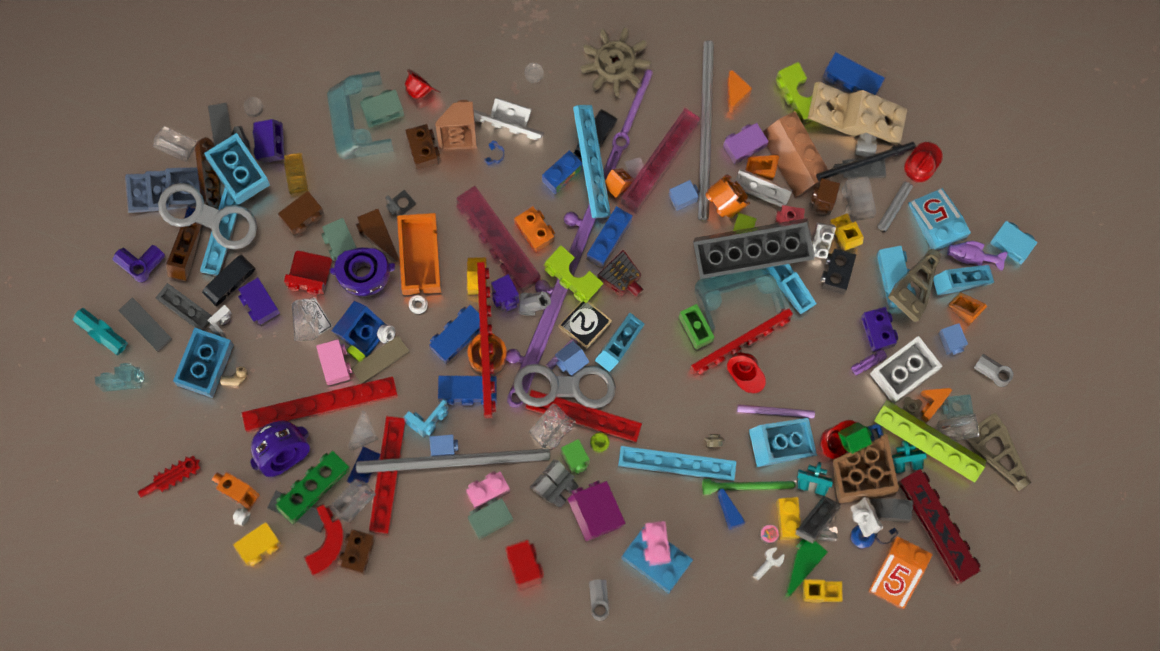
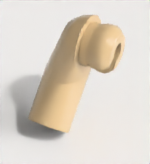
(236, 379)

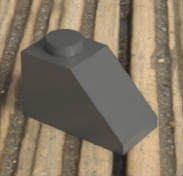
(893, 509)

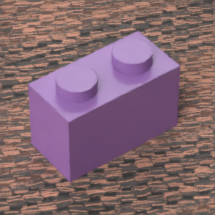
(745, 143)

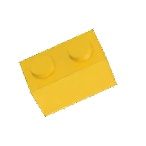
(788, 517)
(257, 544)

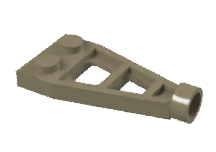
(904, 298)
(992, 427)

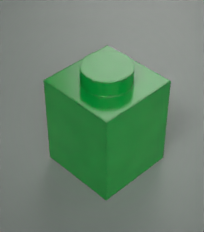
(855, 437)

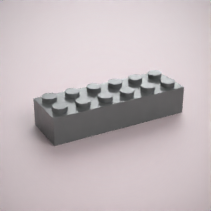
(754, 248)

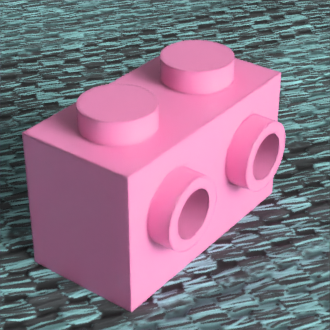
(333, 362)
(492, 487)
(657, 543)

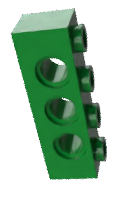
(293, 511)

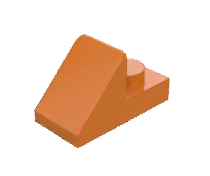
(617, 181)
(936, 398)

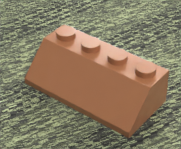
(457, 127)
(797, 154)

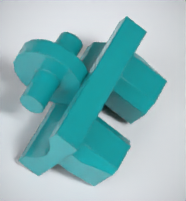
(915, 457)
(805, 478)

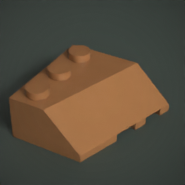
(866, 473)

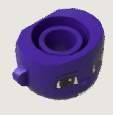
(351, 260)
(278, 447)

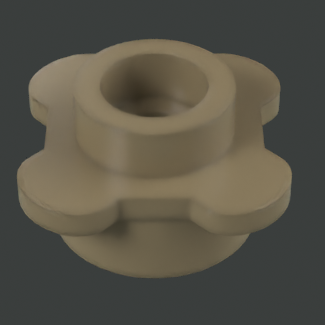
(915, 403)
(714, 440)

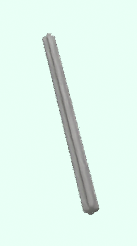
(706, 121)
(452, 460)

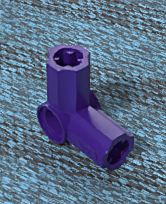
(131, 264)

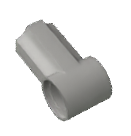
(866, 145)
(534, 302)
(992, 369)
(599, 597)

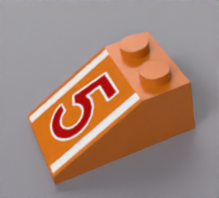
(900, 572)

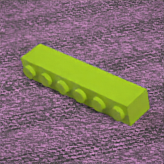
(930, 441)

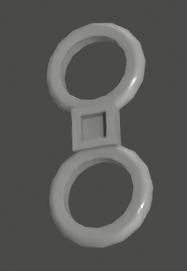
(207, 216)
(564, 386)

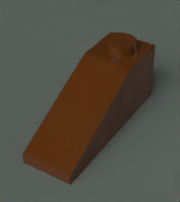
(376, 233)
(183, 252)

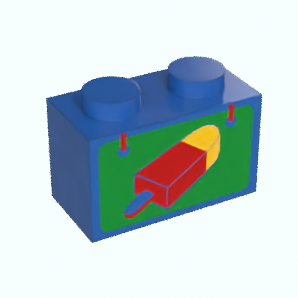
(562, 172)

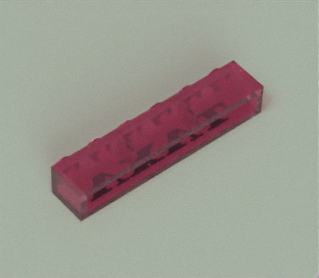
(660, 160)
(498, 239)

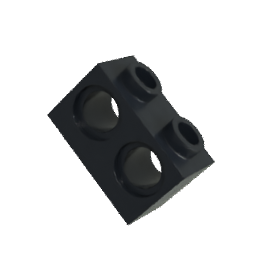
(842, 272)

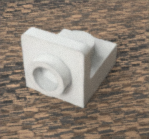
(221, 317)

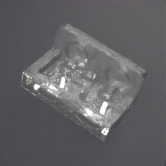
(551, 427)

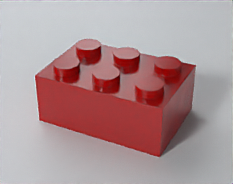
(523, 564)

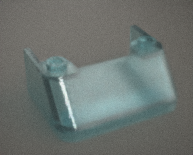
(348, 141)
(709, 290)

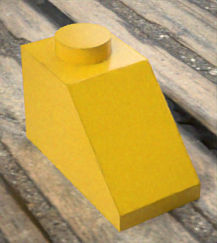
(472, 276)

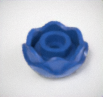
(859, 541)

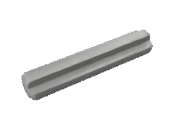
(895, 206)

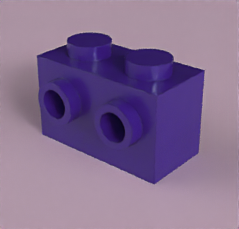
(268, 140)
(504, 293)
(258, 300)
(879, 329)

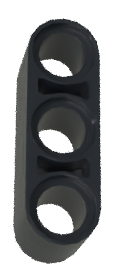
(604, 124)
(228, 280)

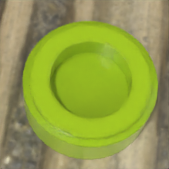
(355, 353)
(599, 442)

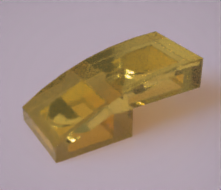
(295, 173)

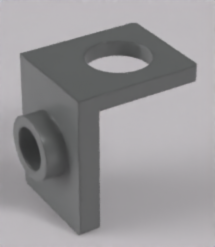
(392, 204)

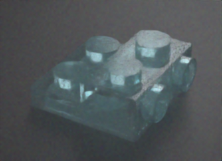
(125, 378)

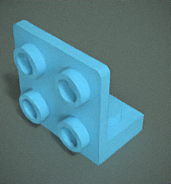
(425, 428)

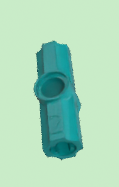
(100, 331)

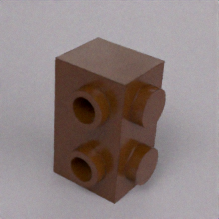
(422, 147)
(824, 197)
(301, 213)
(357, 551)

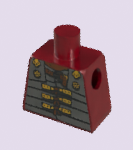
(621, 275)

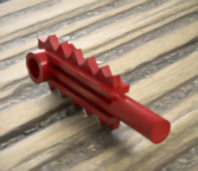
(170, 476)

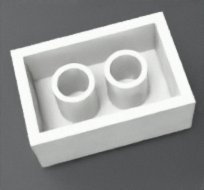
(906, 370)

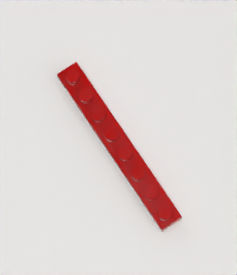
(486, 347)
(320, 403)

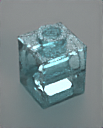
(964, 402)

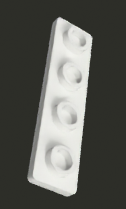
(510, 116)

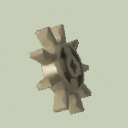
(619, 70)

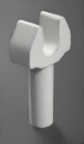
(768, 563)

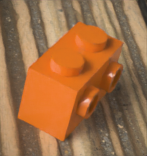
(534, 229)

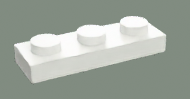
(763, 188)

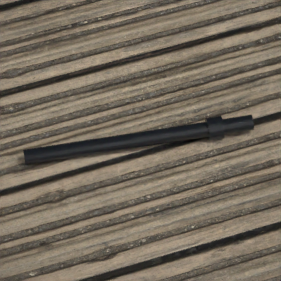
(896, 151)

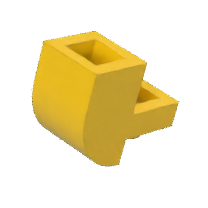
(847, 233)
(822, 591)

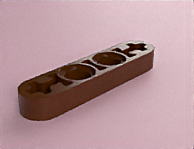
(204, 173)

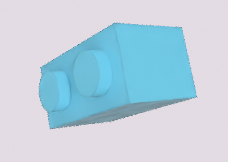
(1014, 242)

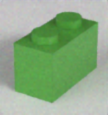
(696, 327)
(575, 457)

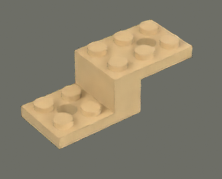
(857, 113)

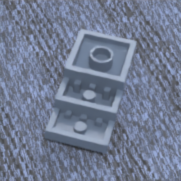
(145, 189)

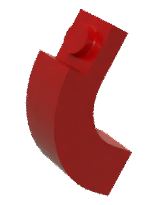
(330, 548)

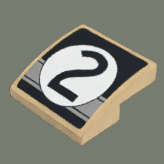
(585, 324)

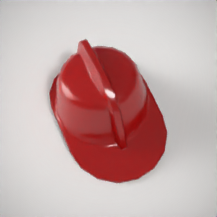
(417, 86)
(923, 161)
(746, 372)
(831, 441)

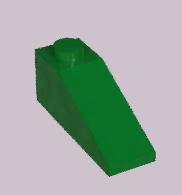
(804, 562)

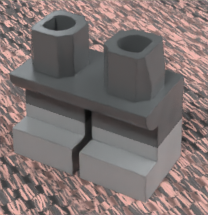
(553, 482)

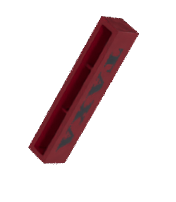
(939, 526)

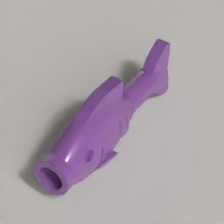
(972, 253)

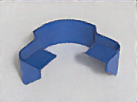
(493, 147)

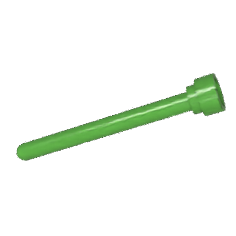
(710, 487)

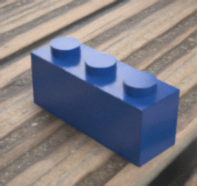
(852, 76)
(609, 237)
(456, 334)
(463, 389)

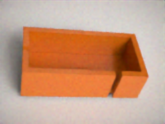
(419, 253)

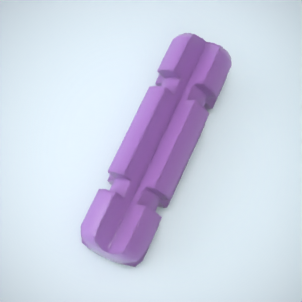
(869, 362)

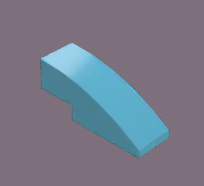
(792, 287)

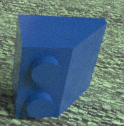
(359, 328)

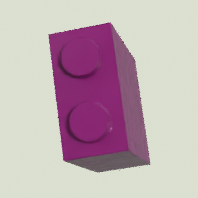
(596, 510)

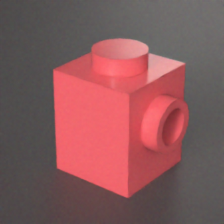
(789, 213)

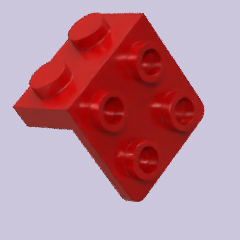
(308, 273)

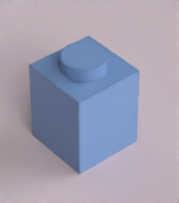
(684, 195)
(953, 339)
(571, 358)
(443, 445)

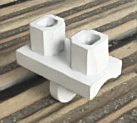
(822, 239)
(866, 517)

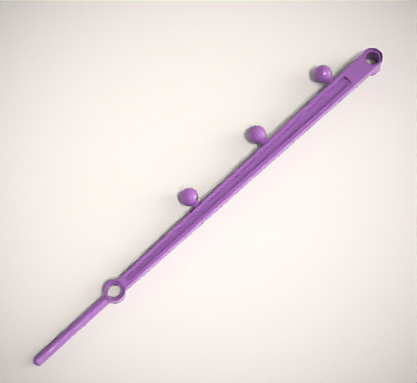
(558, 293)

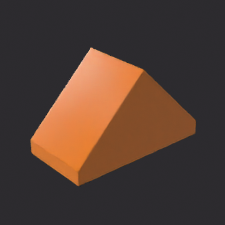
(737, 91)
(763, 166)
(967, 307)

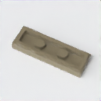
(380, 360)

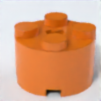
(728, 197)
(499, 353)

